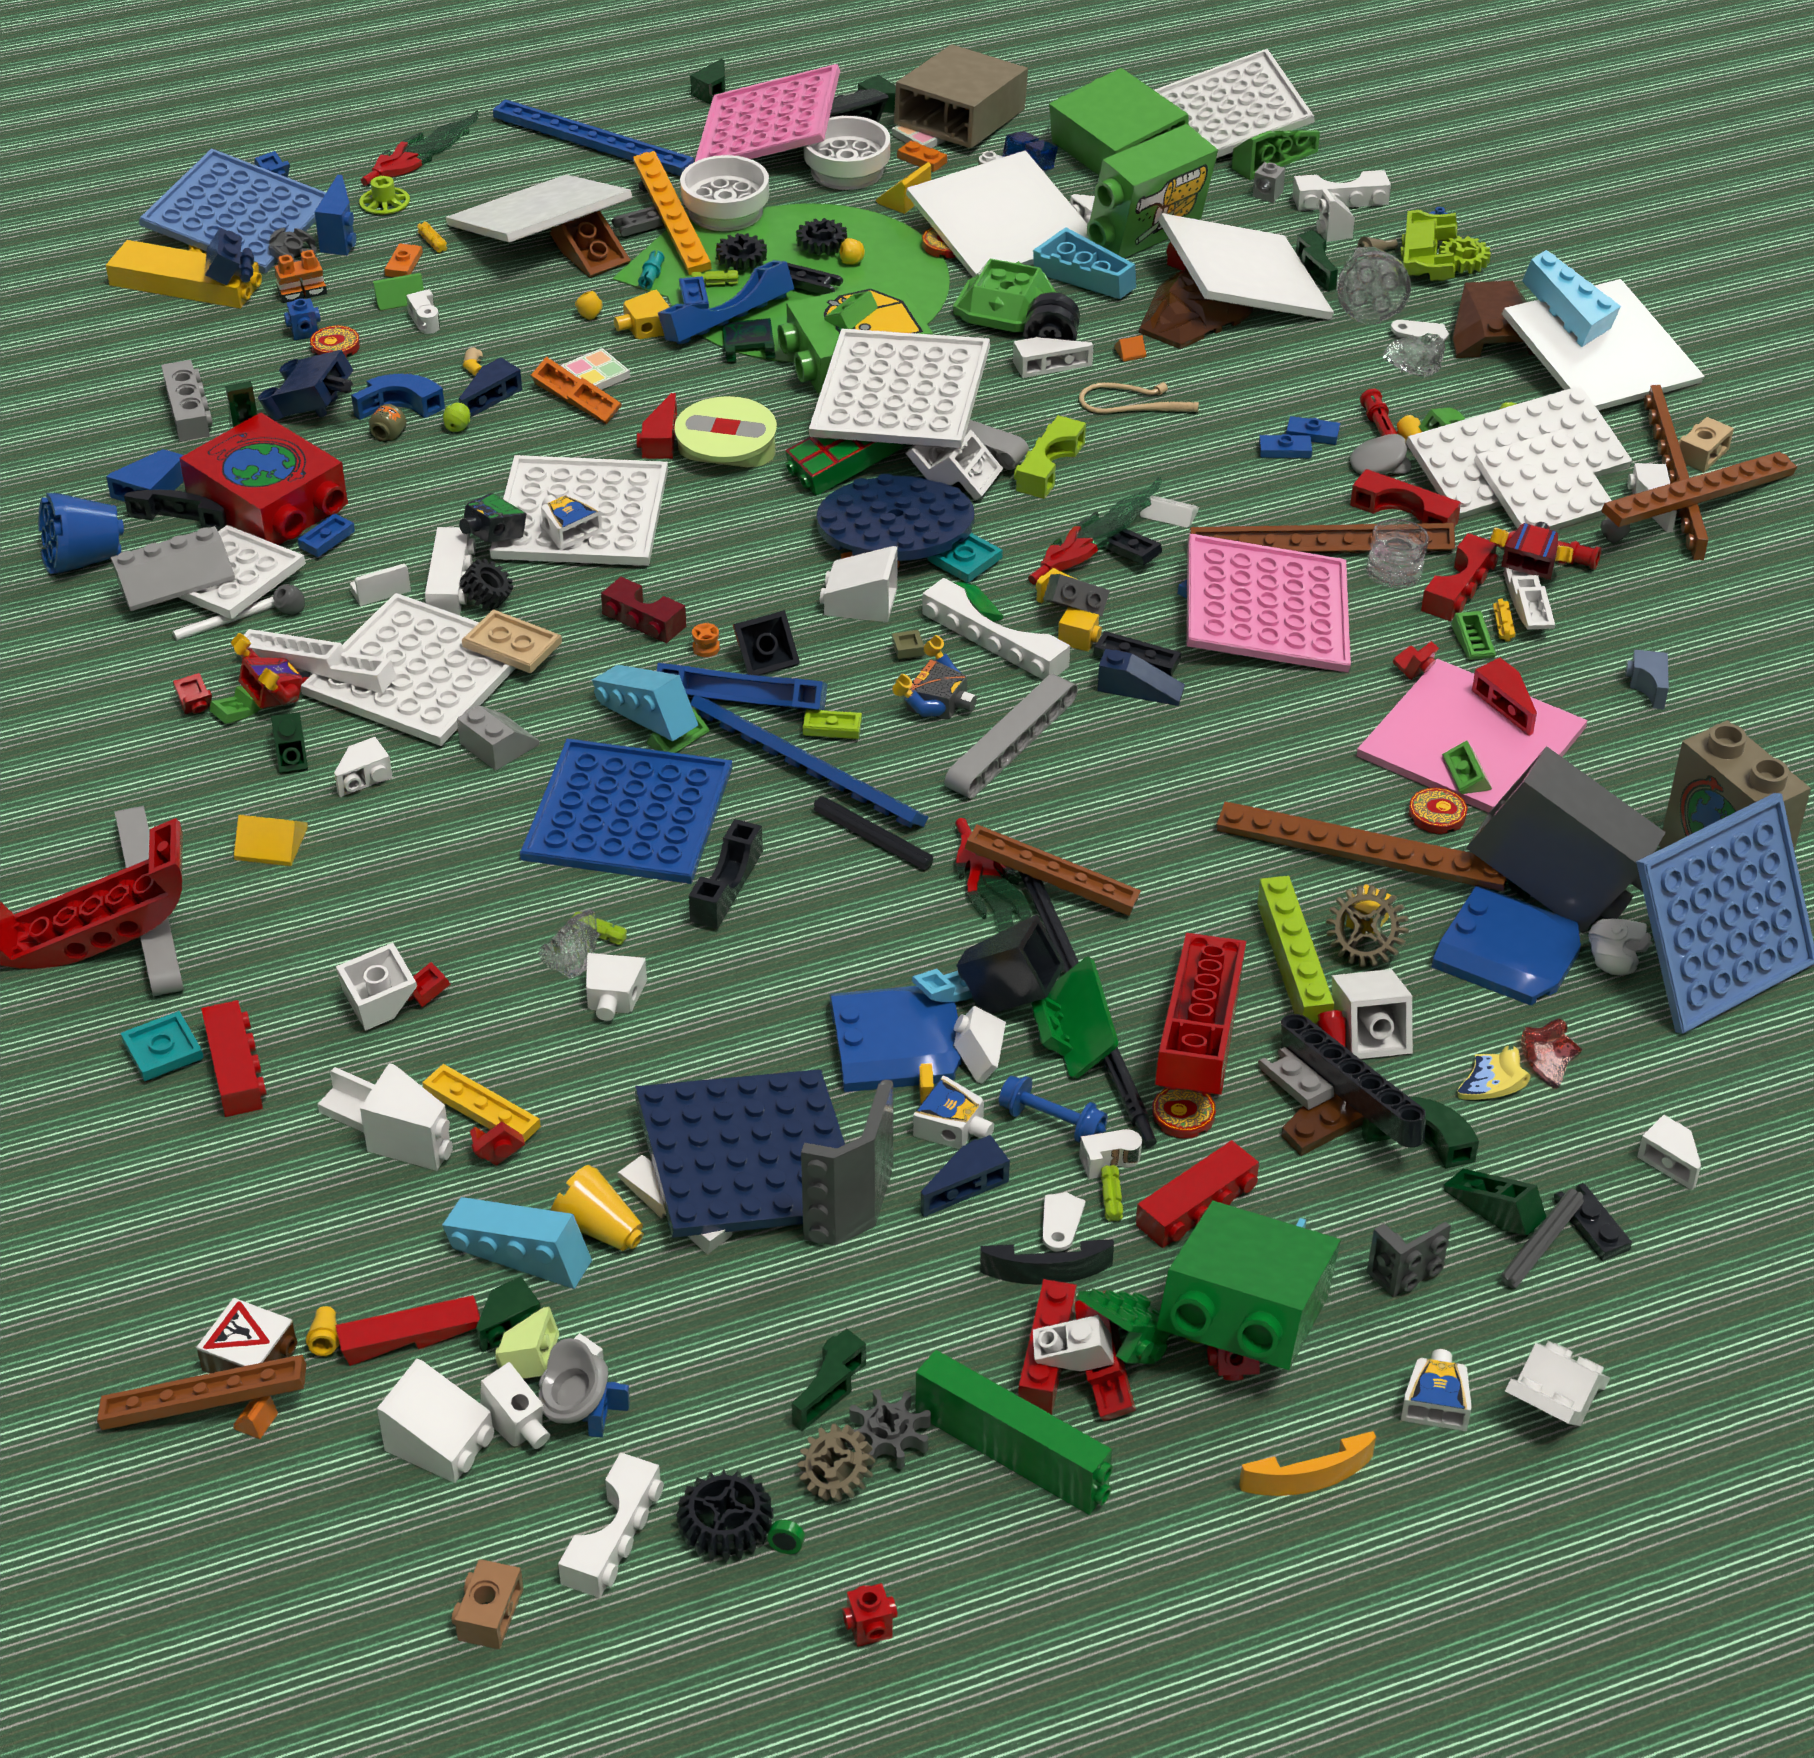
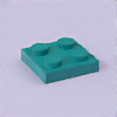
(968, 557)
(161, 1045)

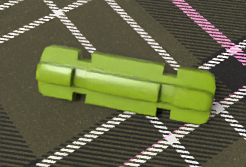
(718, 277)
(616, 934)
(1112, 1193)

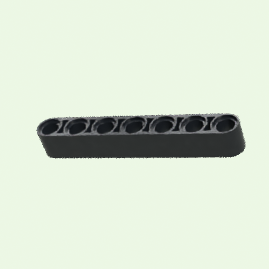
(1355, 1081)

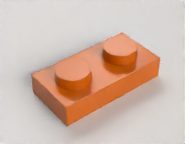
(920, 155)

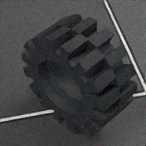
(486, 584)

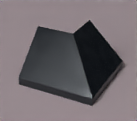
(766, 643)

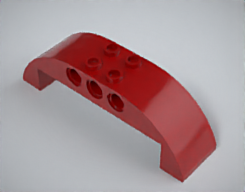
(99, 912)

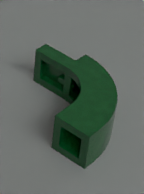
(1444, 1131)

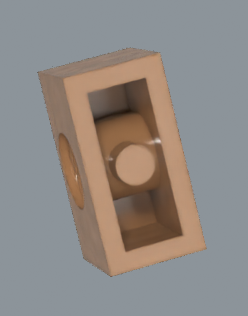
(488, 1622)

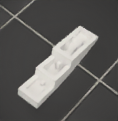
(1529, 599)

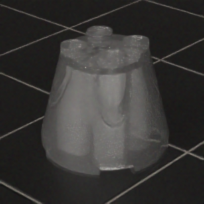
(1373, 285)

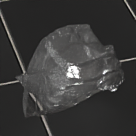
(1416, 355)
(571, 945)

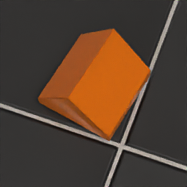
(1131, 348)
(256, 1417)

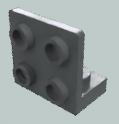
(1402, 1265)

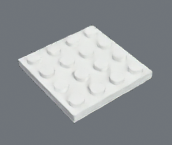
(1543, 481)
(257, 570)

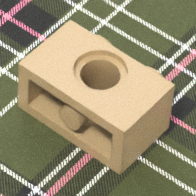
(1705, 443)

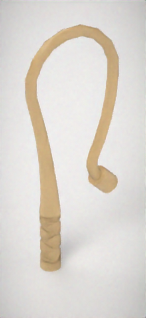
(1159, 406)

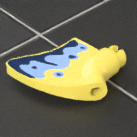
(1494, 1076)

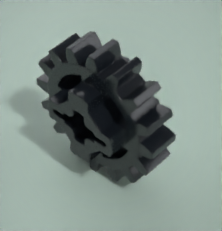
(821, 236)
(741, 251)

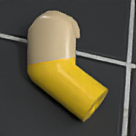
(471, 360)

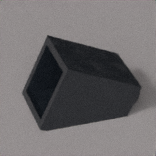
(1011, 967)

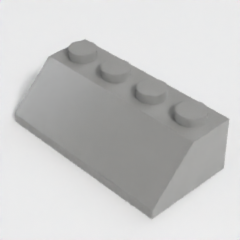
(172, 568)

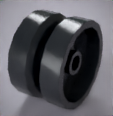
(1052, 317)

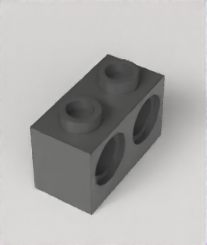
(1076, 594)

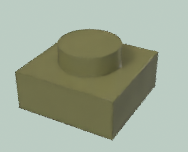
(908, 644)

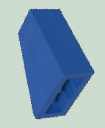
(154, 472)

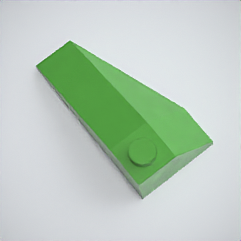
(1274, 147)

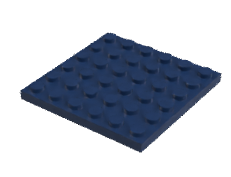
(734, 1147)

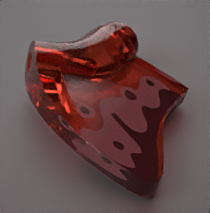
(1549, 1050)

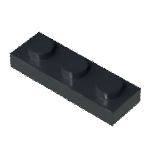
(1159, 657)

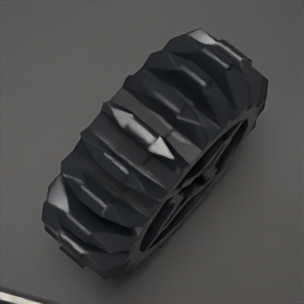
(722, 1506)

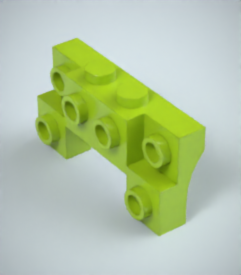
(1421, 244)

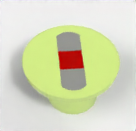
(727, 432)

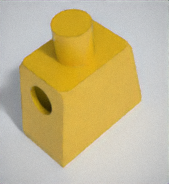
(642, 315)

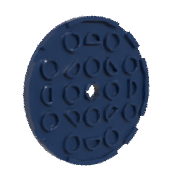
(896, 511)

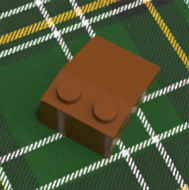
(590, 244)

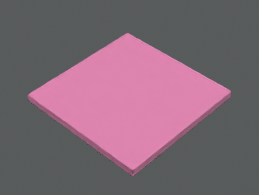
(770, 115)
(1267, 603)
(1446, 712)

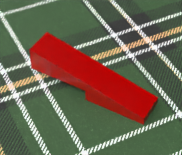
(422, 1325)

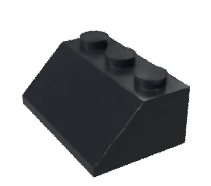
(862, 103)

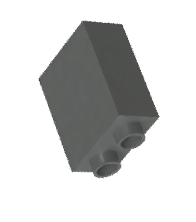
(1566, 841)

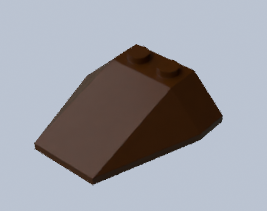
(1481, 317)

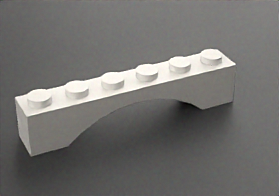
(1030, 651)

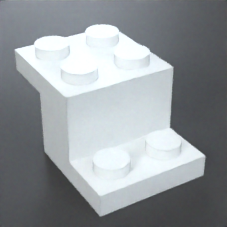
(969, 465)
(1558, 1382)

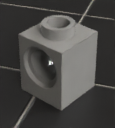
(1269, 182)

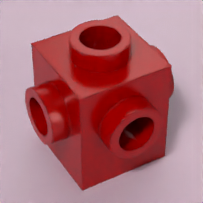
(1231, 1367)
(869, 1614)

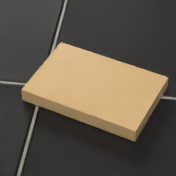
(511, 641)

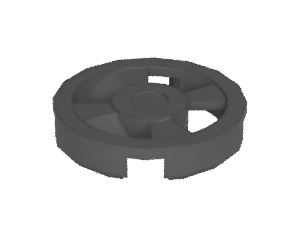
(290, 243)

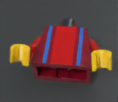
(1532, 549)

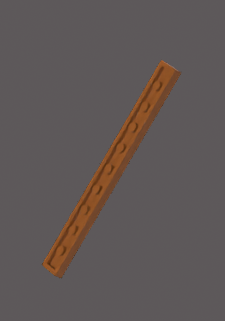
(1672, 456)
(1698, 489)
(1322, 538)
(1359, 845)

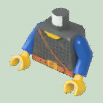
(937, 688)

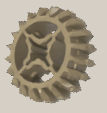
(1377, 916)

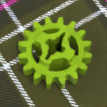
(1468, 253)

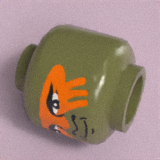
(387, 422)

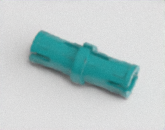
(651, 269)

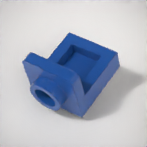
(273, 163)
(614, 1398)

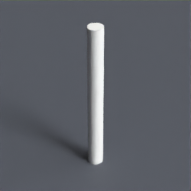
(220, 620)

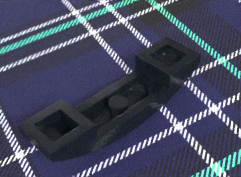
(177, 504)
(1065, 1267)

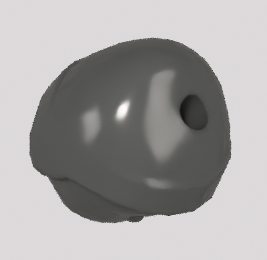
(1613, 532)
(289, 599)

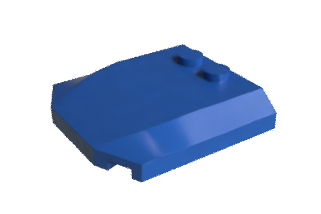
(1508, 946)
(891, 1035)

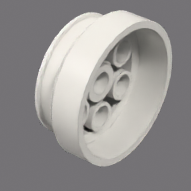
(850, 154)
(725, 192)

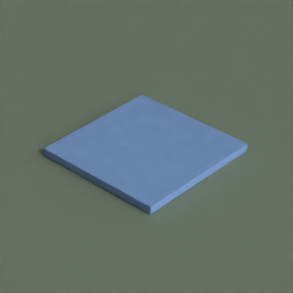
(233, 197)
(1727, 912)

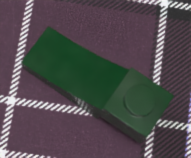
(1311, 250)
(240, 403)
(842, 1358)

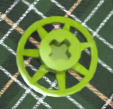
(384, 193)

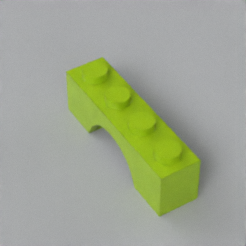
(1060, 440)

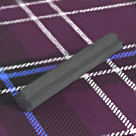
(1542, 1238)

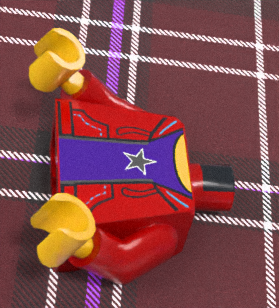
(267, 679)

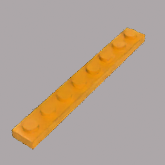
(672, 213)

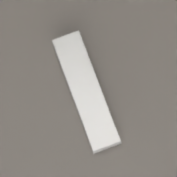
(643, 1182)

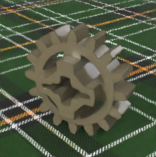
(825, 1454)

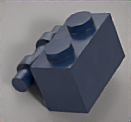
(226, 259)

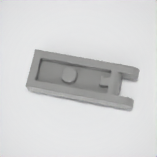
(1297, 1079)

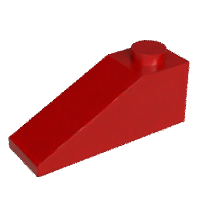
(659, 431)
(1505, 691)

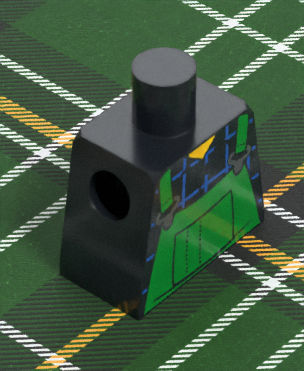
(493, 519)

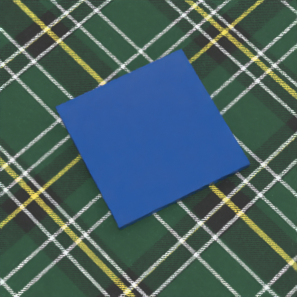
(627, 811)

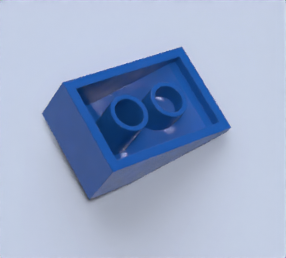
(335, 220)

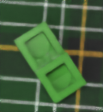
(235, 707)

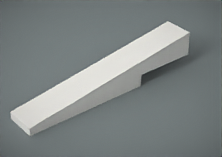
(324, 659)

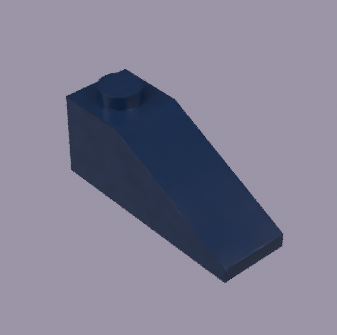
(491, 385)
(1133, 677)
(968, 1173)

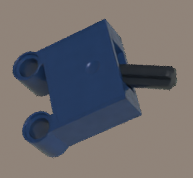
(308, 385)

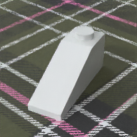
(1047, 355)
(1649, 477)

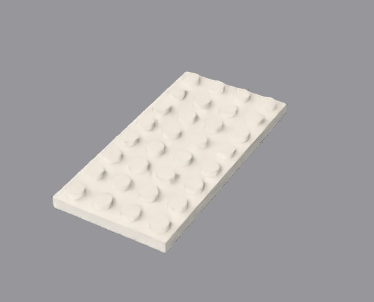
(1450, 450)

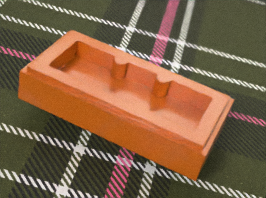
(403, 260)

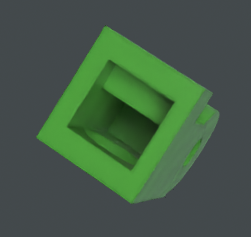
(1441, 417)

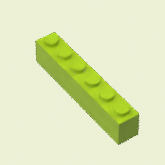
(1293, 948)

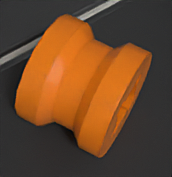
(705, 640)

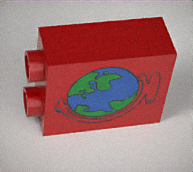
(266, 479)

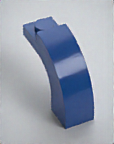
(401, 391)

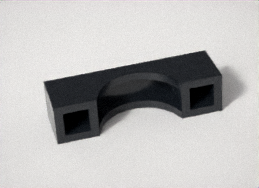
(714, 896)

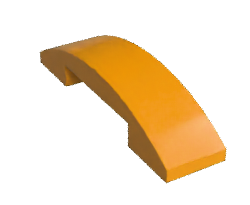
(1270, 1479)

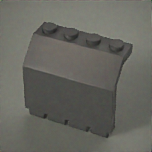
(848, 1183)

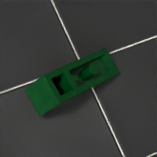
(1500, 1200)

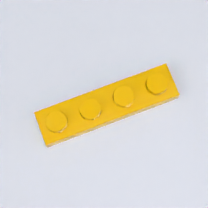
(478, 1102)

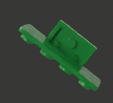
(1077, 1019)
(1133, 1313)

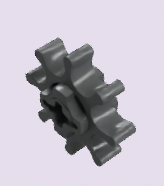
(891, 1427)

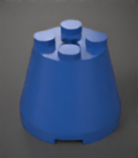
(77, 532)

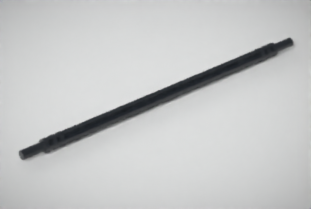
(1114, 1062)

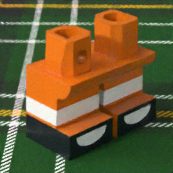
(299, 277)

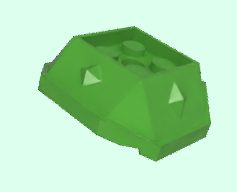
(1001, 295)

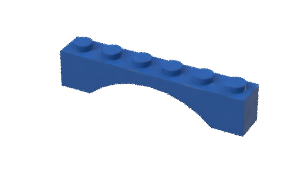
(764, 284)
(750, 688)

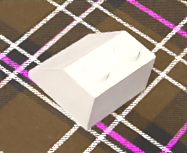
(376, 985)

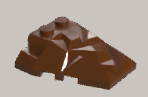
(1182, 314)

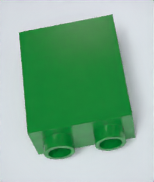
(1248, 1284)

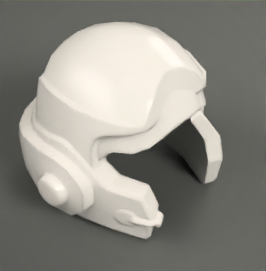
(1616, 944)

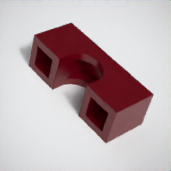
(659, 619)

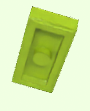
(832, 724)

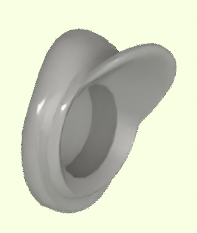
(1381, 455)
(572, 1382)

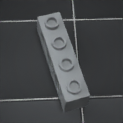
(187, 400)

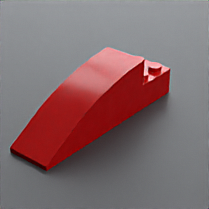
(1201, 1015)

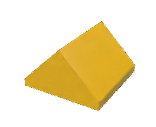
(896, 196)
(268, 840)

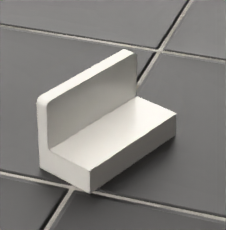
(381, 584)
(345, 1098)

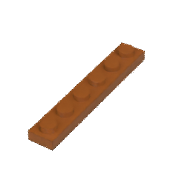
(1052, 869)
(202, 1392)

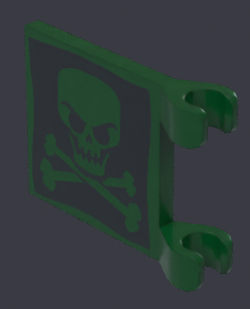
(748, 335)

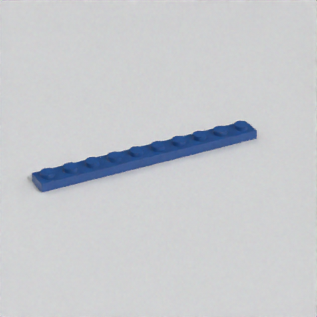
(587, 135)
(816, 766)

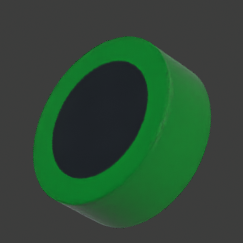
(786, 1536)

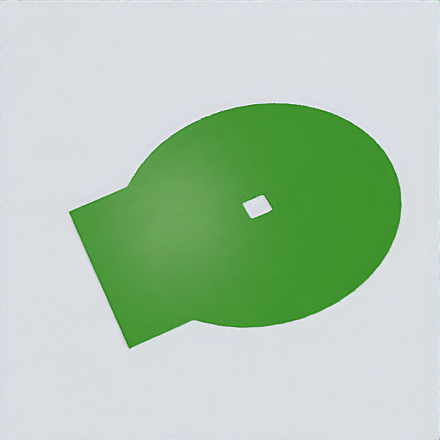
(890, 253)

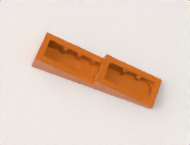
(575, 391)

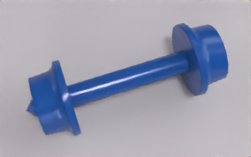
(1016, 1095)

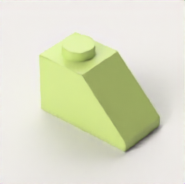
(529, 1344)

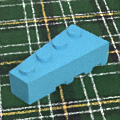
(1085, 264)
(1571, 297)
(647, 698)
(520, 1238)

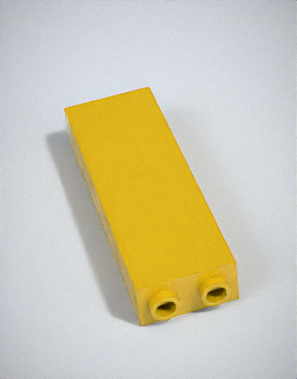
(175, 274)

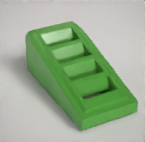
(1476, 621)

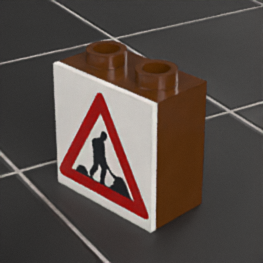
(246, 1337)

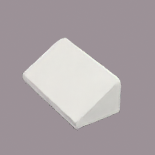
(1170, 511)

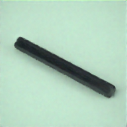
(873, 833)

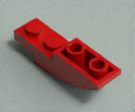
(1108, 1382)

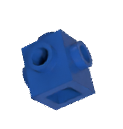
(302, 318)

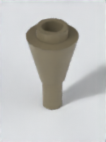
(1378, 243)

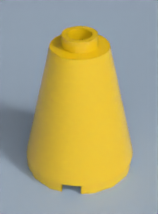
(599, 1210)

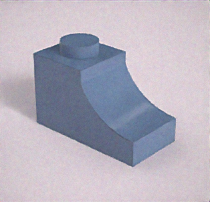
(1649, 675)

